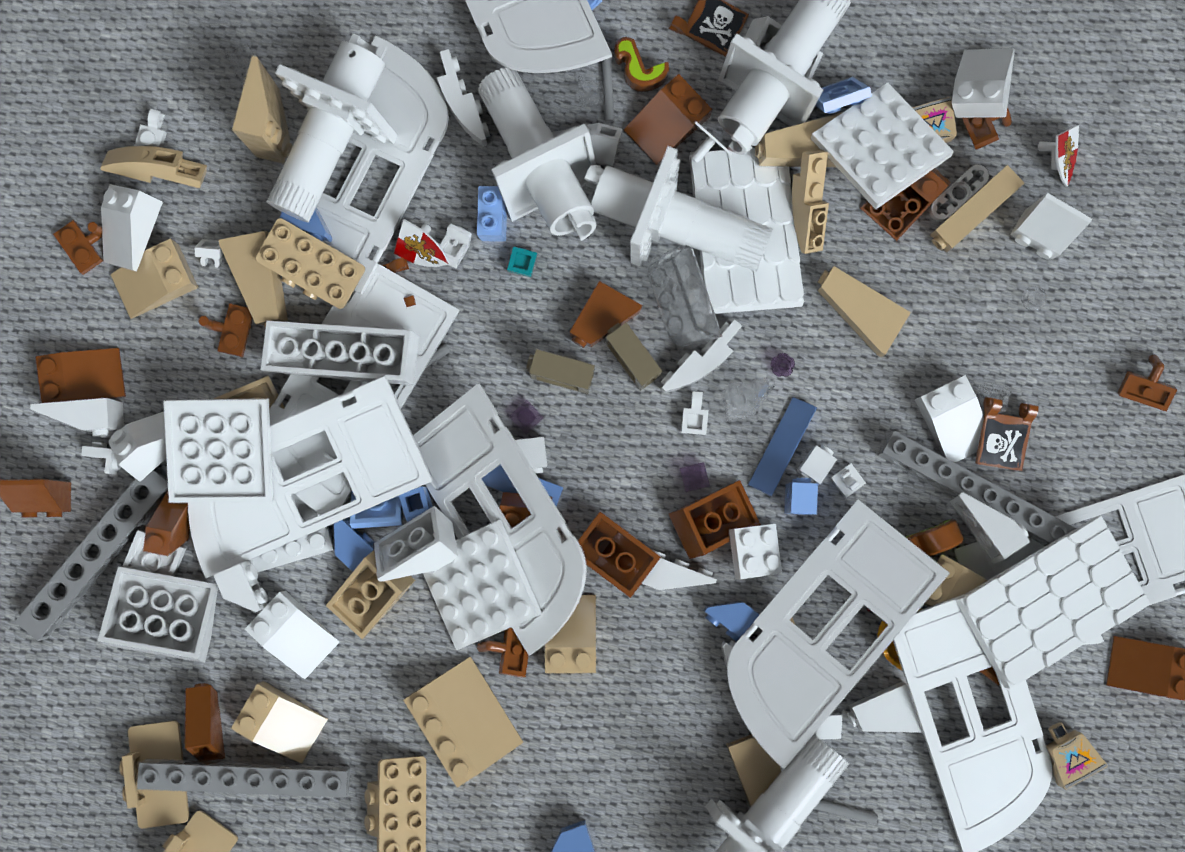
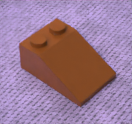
(668, 119)
(80, 375)
(36, 497)
(707, 521)
(616, 554)
(1147, 668)

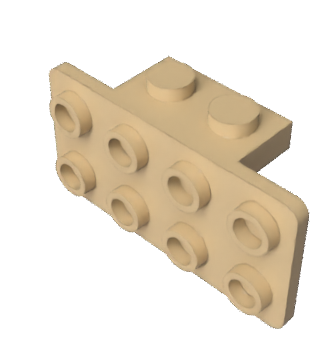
(310, 264)
(398, 805)
(153, 806)
(202, 835)

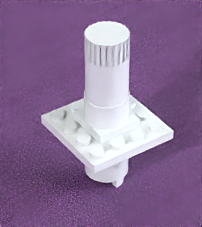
(773, 80)
(334, 112)
(543, 169)
(664, 212)
(784, 805)

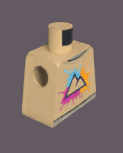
(939, 117)
(1072, 757)

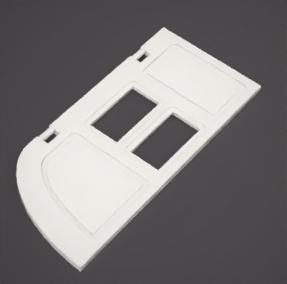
(540, 34)
(416, 112)
(378, 307)
(370, 448)
(461, 450)
(1154, 533)
(786, 679)
(994, 773)

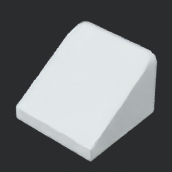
(831, 727)

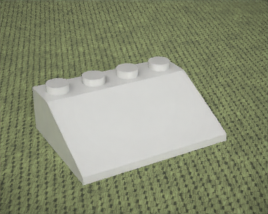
(159, 615)

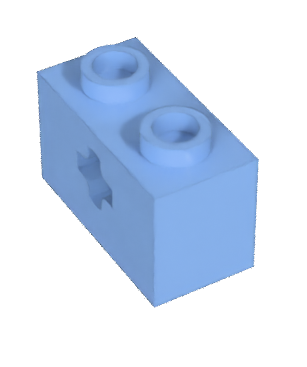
(491, 215)
(801, 497)

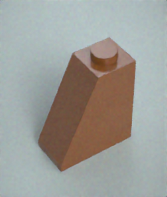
(602, 312)
(167, 528)
(203, 723)

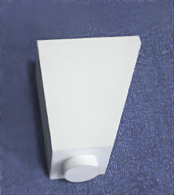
(886, 711)

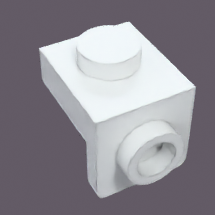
(455, 244)
(100, 450)

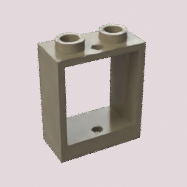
(632, 355)
(560, 371)

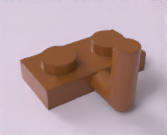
(982, 129)
(80, 246)
(234, 329)
(1148, 389)
(513, 656)

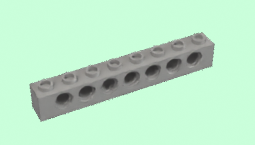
(956, 480)
(31, 614)
(243, 778)

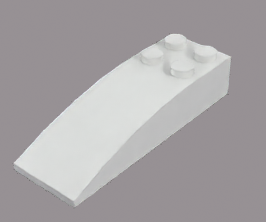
(340, 352)

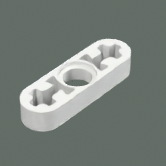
(967, 189)

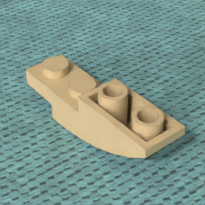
(150, 162)
(807, 203)

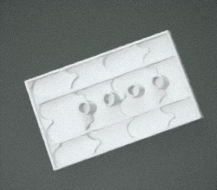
(766, 198)
(1053, 602)

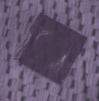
(526, 417)
(694, 477)

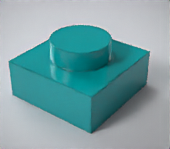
(522, 262)

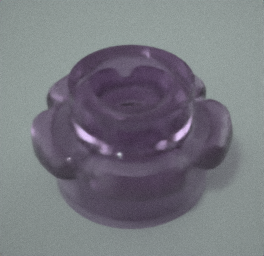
(787, 360)

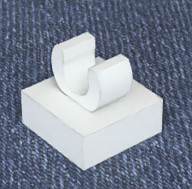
(209, 249)
(848, 480)

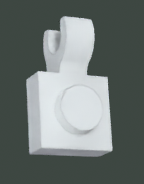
(151, 134)
(694, 419)

